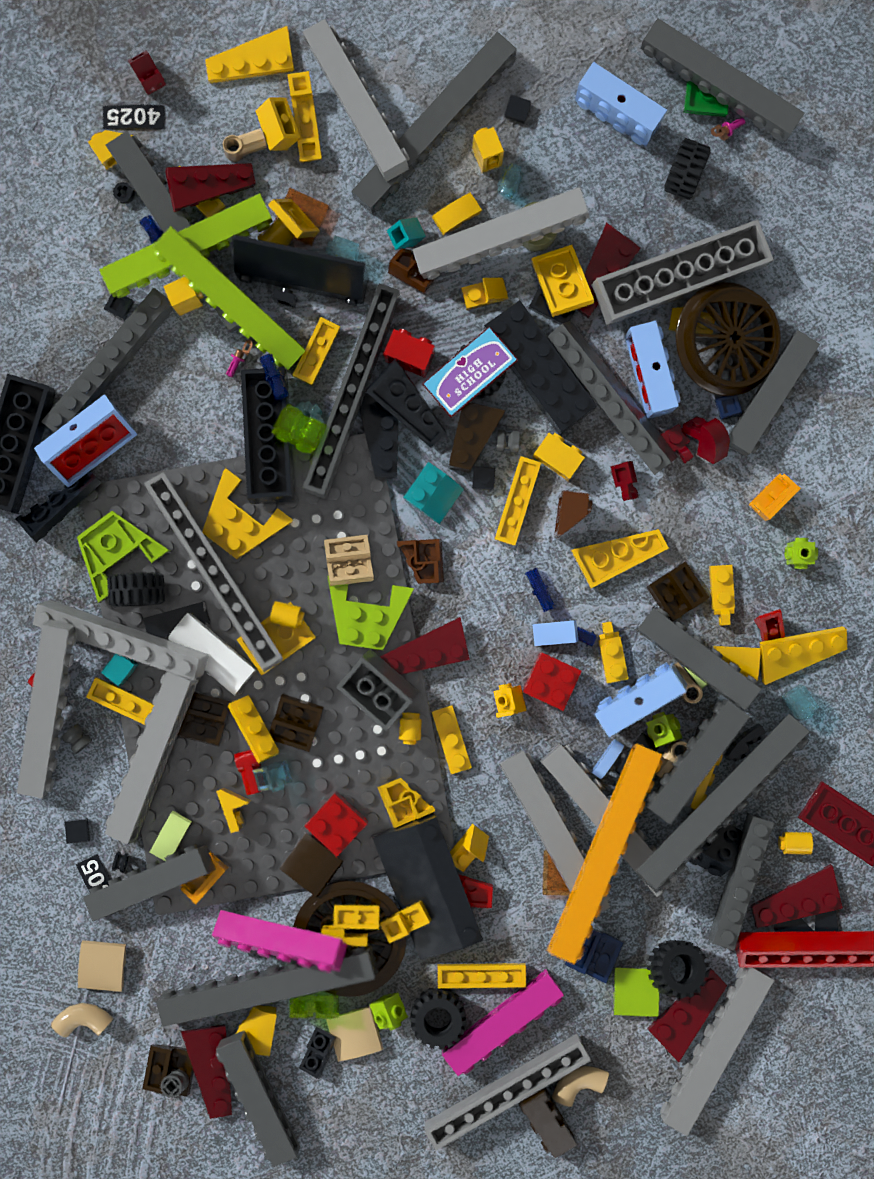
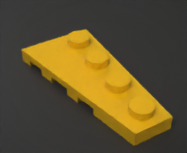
(254, 58)
(610, 558)
(793, 653)

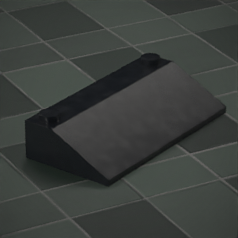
(300, 269)
(424, 870)

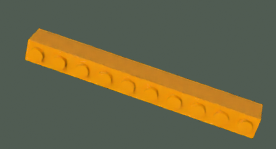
(604, 853)

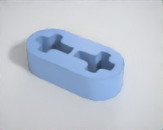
(607, 759)

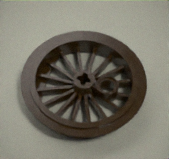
(728, 328)
(392, 954)

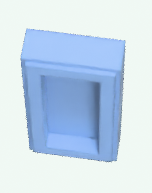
(555, 633)

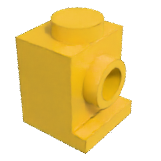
(509, 700)

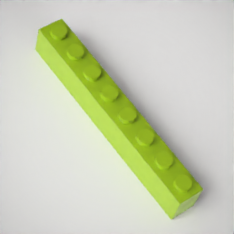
(205, 236)
(228, 297)

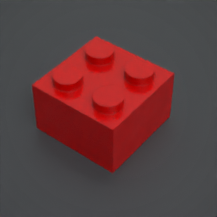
(412, 353)
(551, 681)
(336, 823)

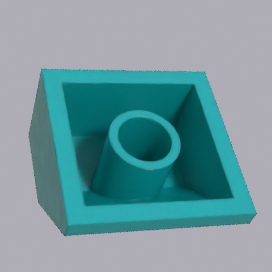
(433, 493)

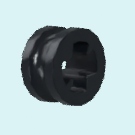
(116, 192)
(120, 862)

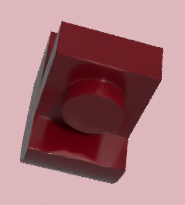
(147, 72)
(712, 438)

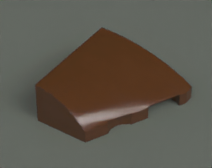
(405, 268)
(425, 559)

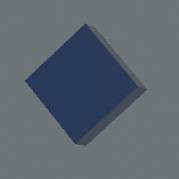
(728, 406)

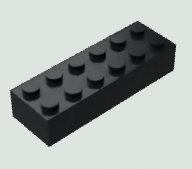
(542, 369)
(21, 430)
(266, 457)

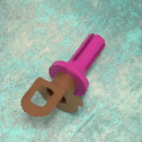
(727, 129)
(237, 357)

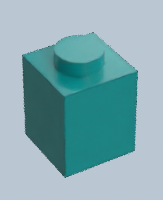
(406, 233)
(119, 669)

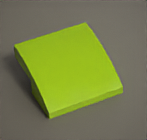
(634, 993)

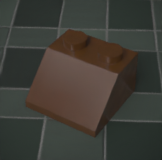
(571, 510)

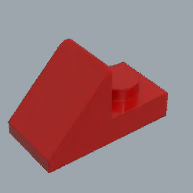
(771, 625)

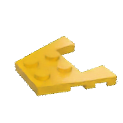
(232, 526)

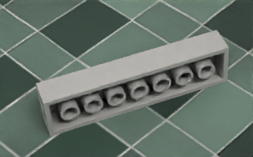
(682, 272)

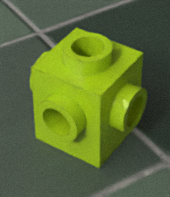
(793, 553)
(664, 729)
(389, 1011)

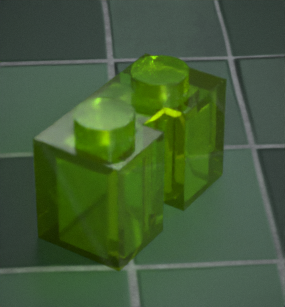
(298, 429)
(323, 1005)

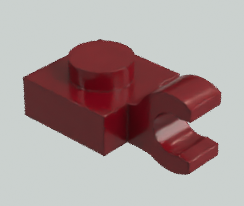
(677, 441)
(623, 477)

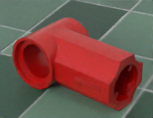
(245, 765)

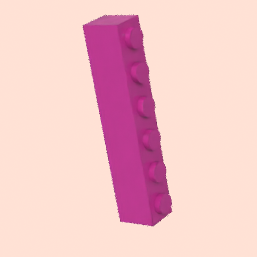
(279, 940)
(503, 1022)

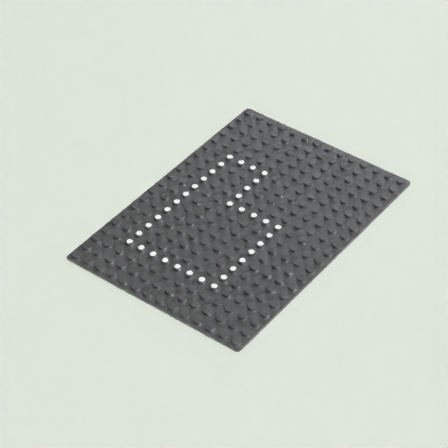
(349, 747)

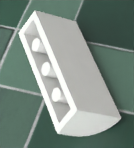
(223, 661)

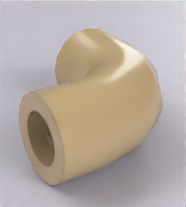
(81, 1015)
(581, 1078)

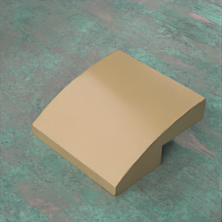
(348, 560)
(101, 965)
(355, 1034)

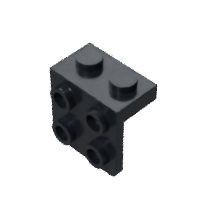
(721, 853)

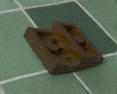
(678, 591)
(205, 719)
(295, 722)
(311, 865)
(163, 1061)

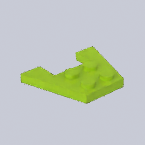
(109, 543)
(365, 623)

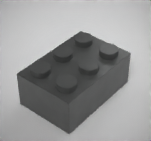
(378, 689)

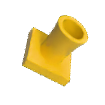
(290, 223)

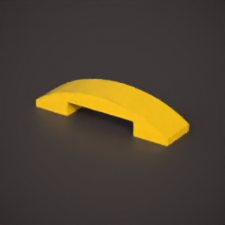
(305, 116)

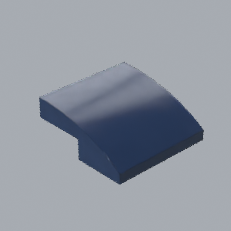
(598, 956)

